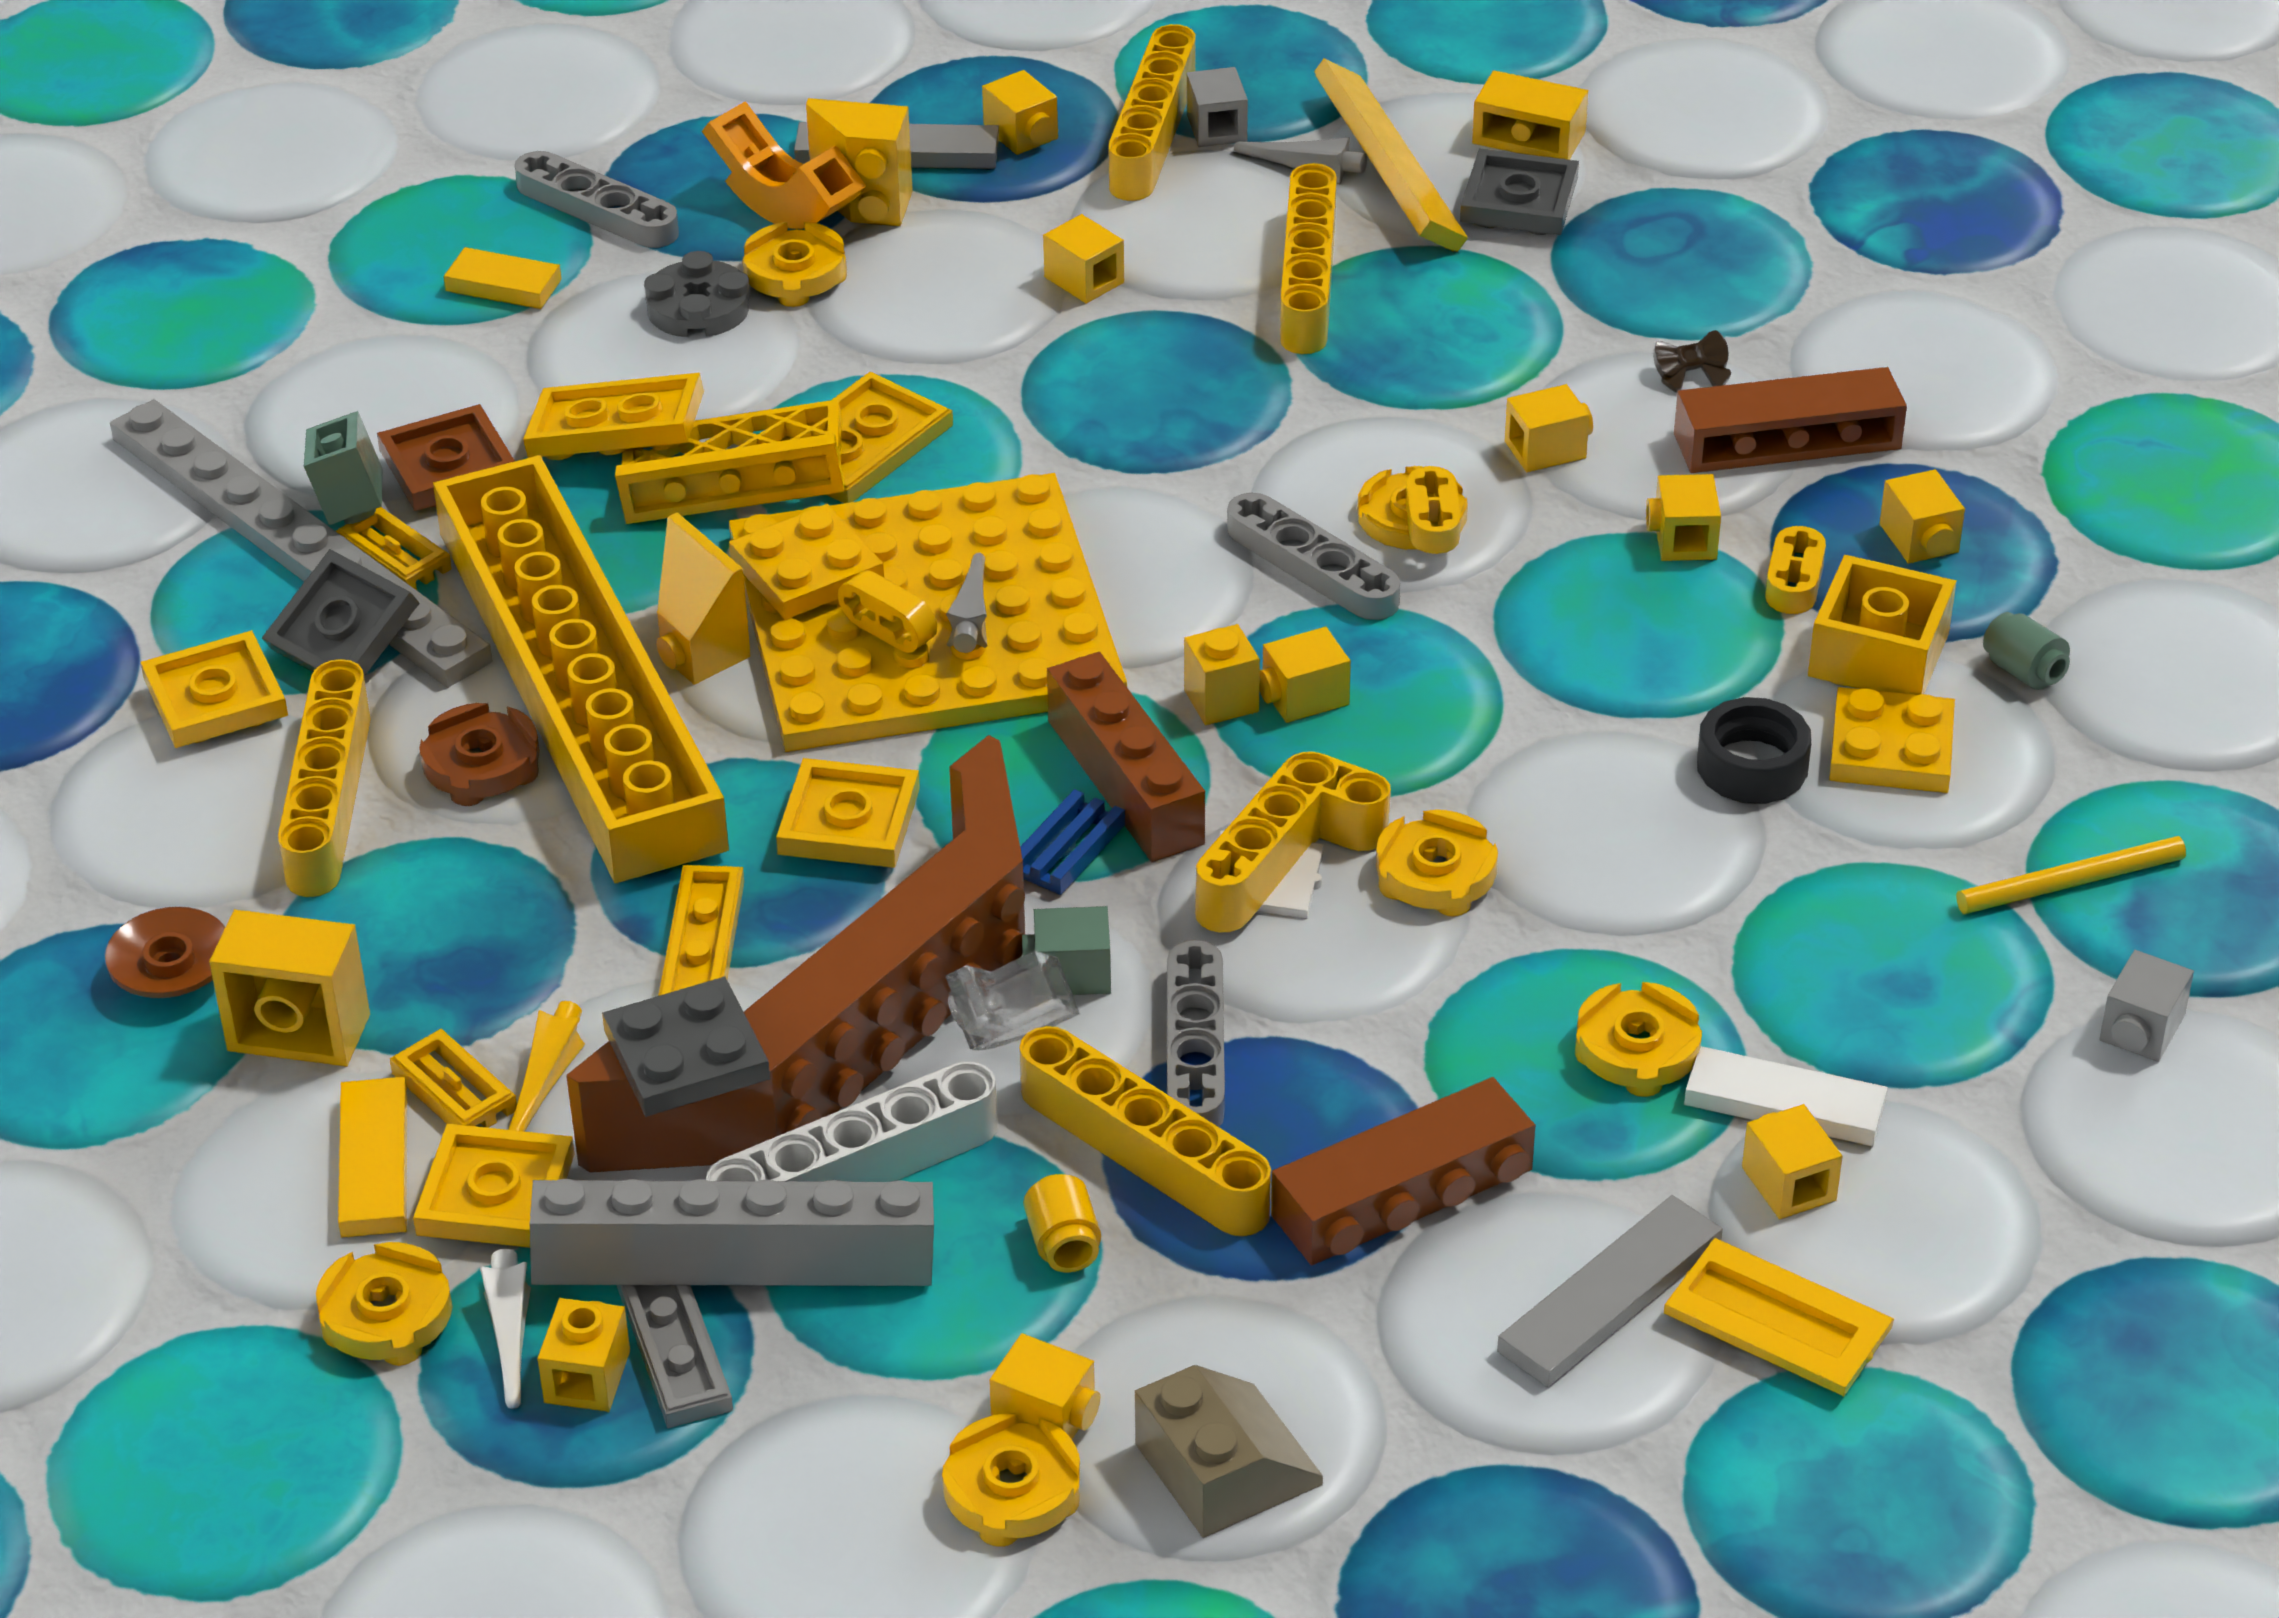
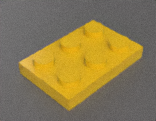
(614, 416)

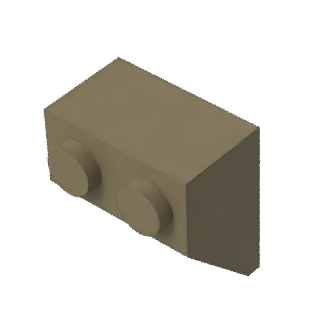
(1219, 1447)

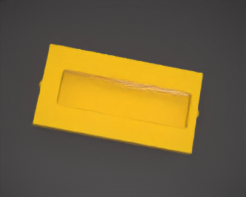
(1779, 1316)

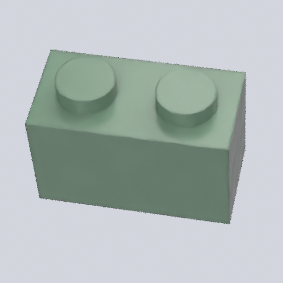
(343, 469)

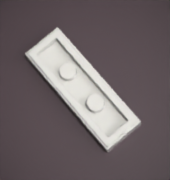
(1757, 1087)

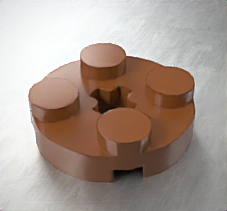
(469, 777)

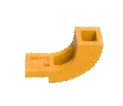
(774, 181)

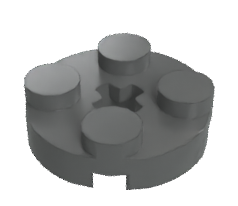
(697, 296)

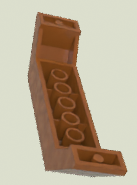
(846, 1006)

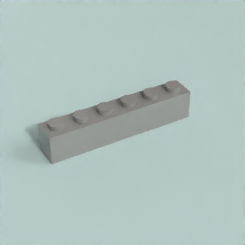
(731, 1233)

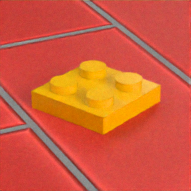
(803, 560)
(214, 689)
(1892, 739)
(848, 812)
(485, 1182)

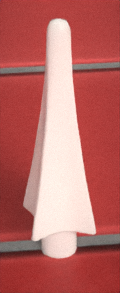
(507, 1303)

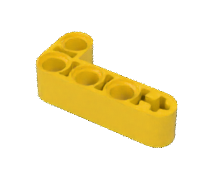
(1299, 804)

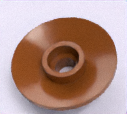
(164, 952)

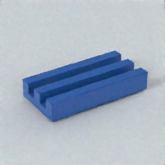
(1058, 837)

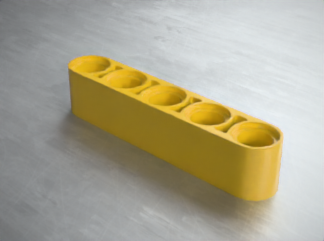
(1151, 113)
(1308, 259)
(324, 778)
(1145, 1131)

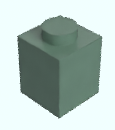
(1079, 941)

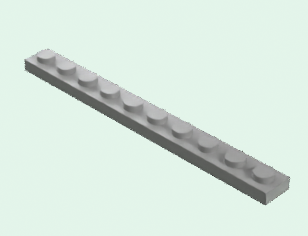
(287, 530)

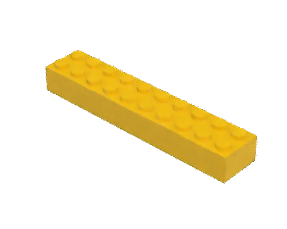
(581, 670)

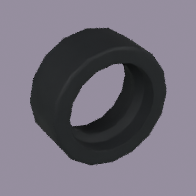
(1754, 779)

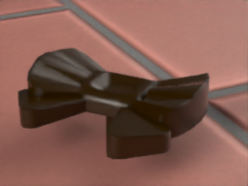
(1708, 354)

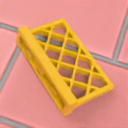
(752, 474)

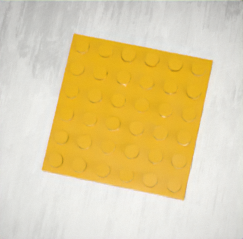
(1039, 599)

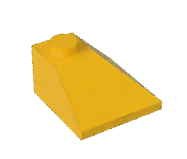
(700, 605)

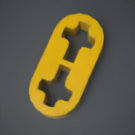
(1442, 509)
(1803, 571)
(887, 611)

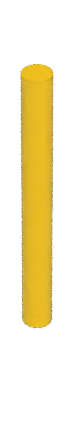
(2070, 875)

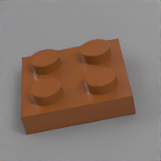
(441, 450)

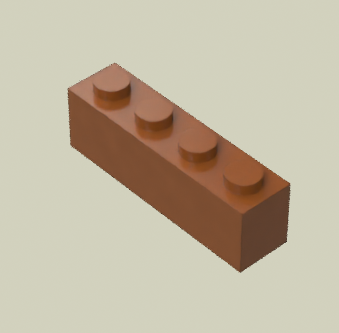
(1789, 419)
(1126, 756)
(1402, 1170)

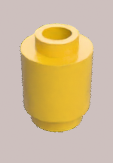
(1063, 1222)

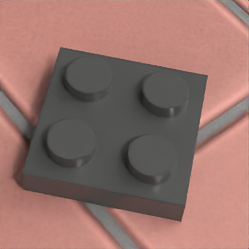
(1519, 192)
(340, 615)
(685, 1046)

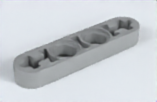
(641, 220)
(1362, 588)
(1199, 1035)

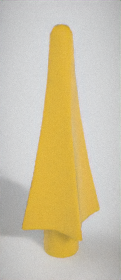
(552, 1051)

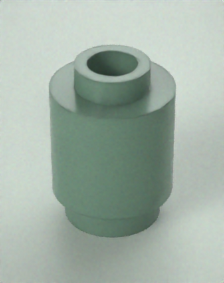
(2027, 650)

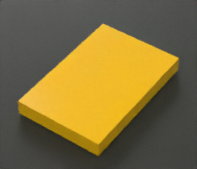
(882, 431)

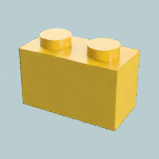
(1529, 116)

